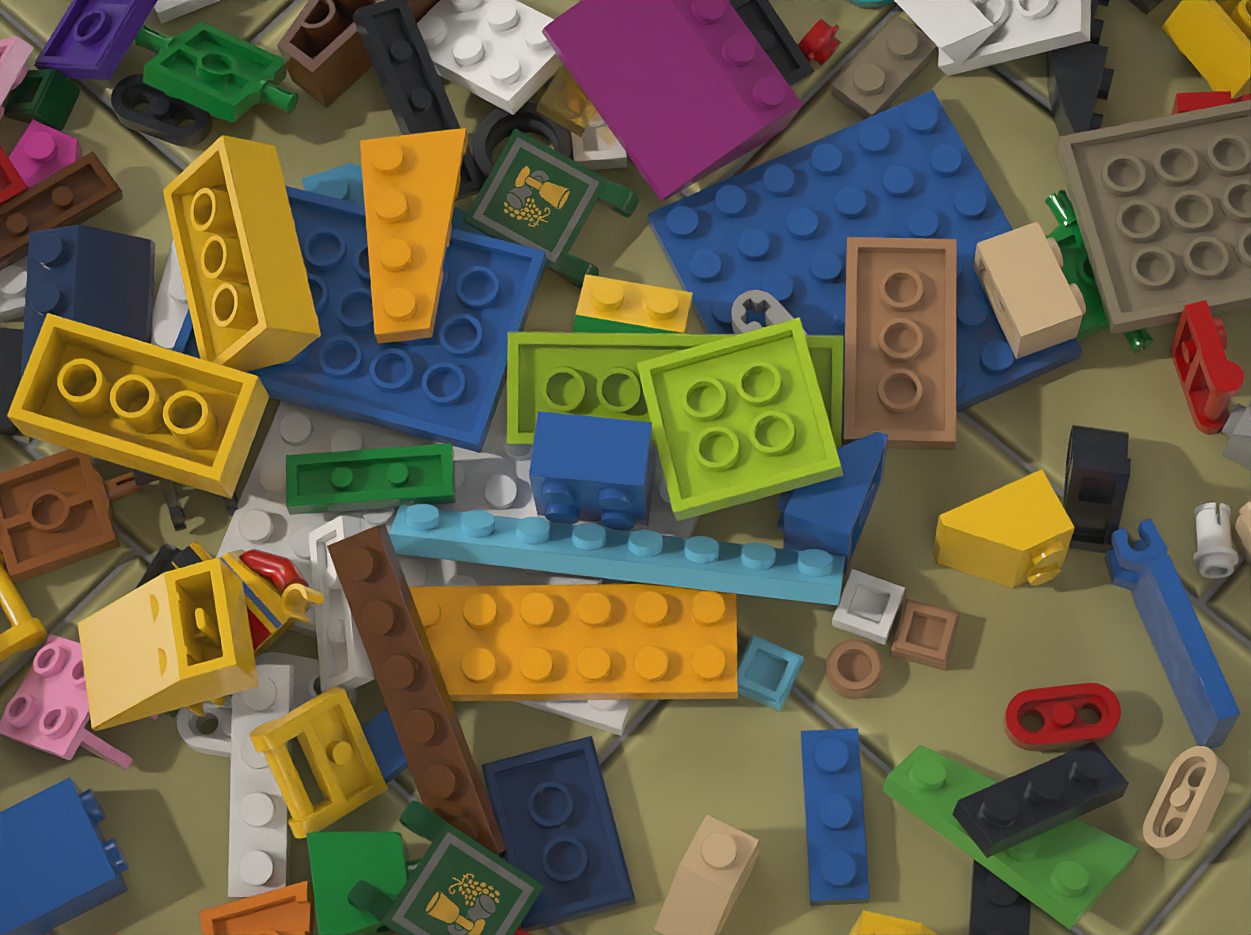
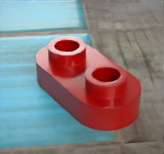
(1059, 712)

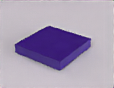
(94, 37)

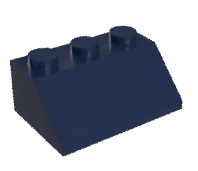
(89, 279)

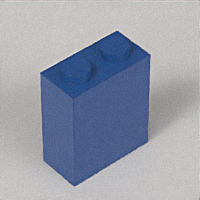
(55, 860)

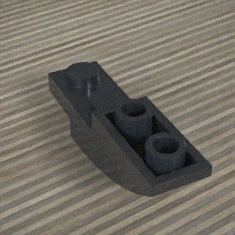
(1079, 78)

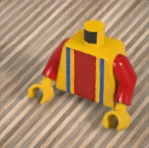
(273, 595)

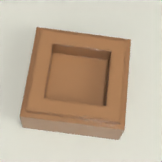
(925, 634)

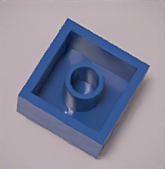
(592, 470)

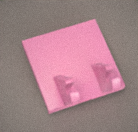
(54, 706)

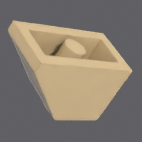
(708, 880)

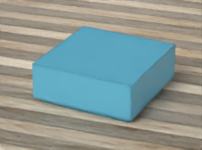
(767, 672)

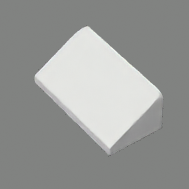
(951, 24)

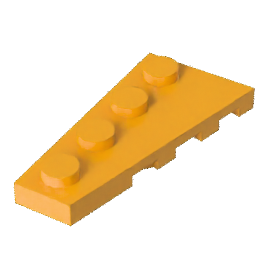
(408, 214)

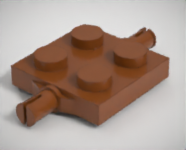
(57, 513)

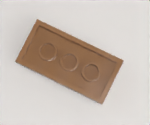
(901, 341)

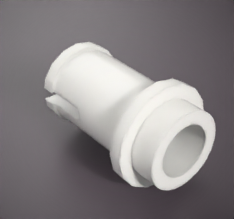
(1214, 543)

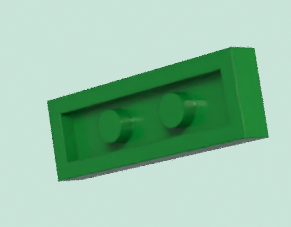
(370, 478)

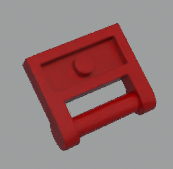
(1204, 368)

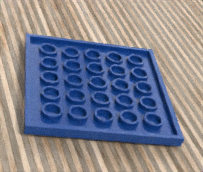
(790, 223)

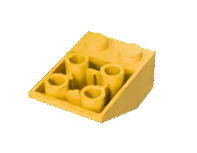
(168, 645)

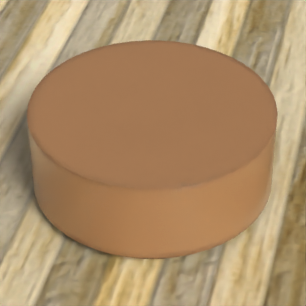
(854, 669)

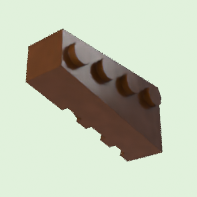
(326, 48)

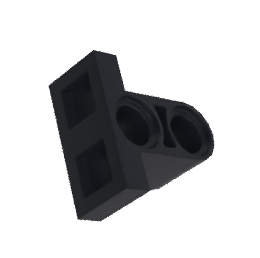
(1095, 485)

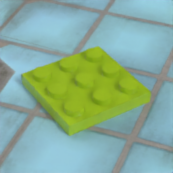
(739, 419)

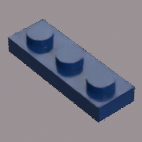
(834, 817)

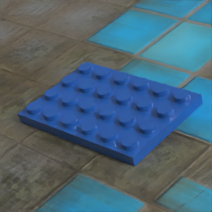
(420, 387)

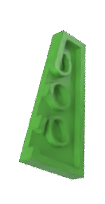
(1057, 870)

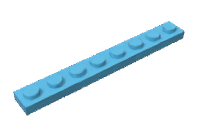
(618, 554)

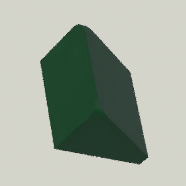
(43, 97)

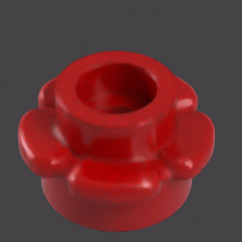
(820, 42)

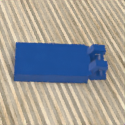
(1174, 632)

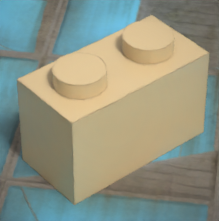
(1029, 289)

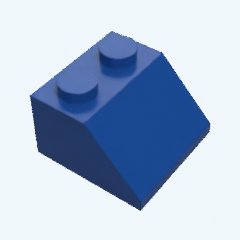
(835, 510)

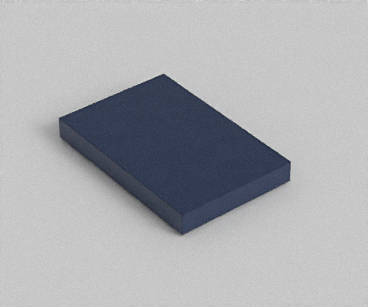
(560, 831)

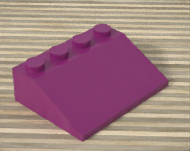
(674, 83)

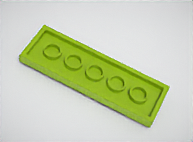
(600, 375)

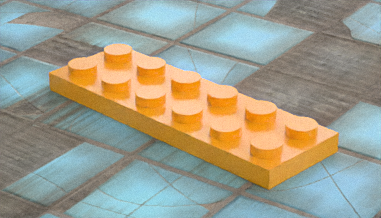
(581, 641)

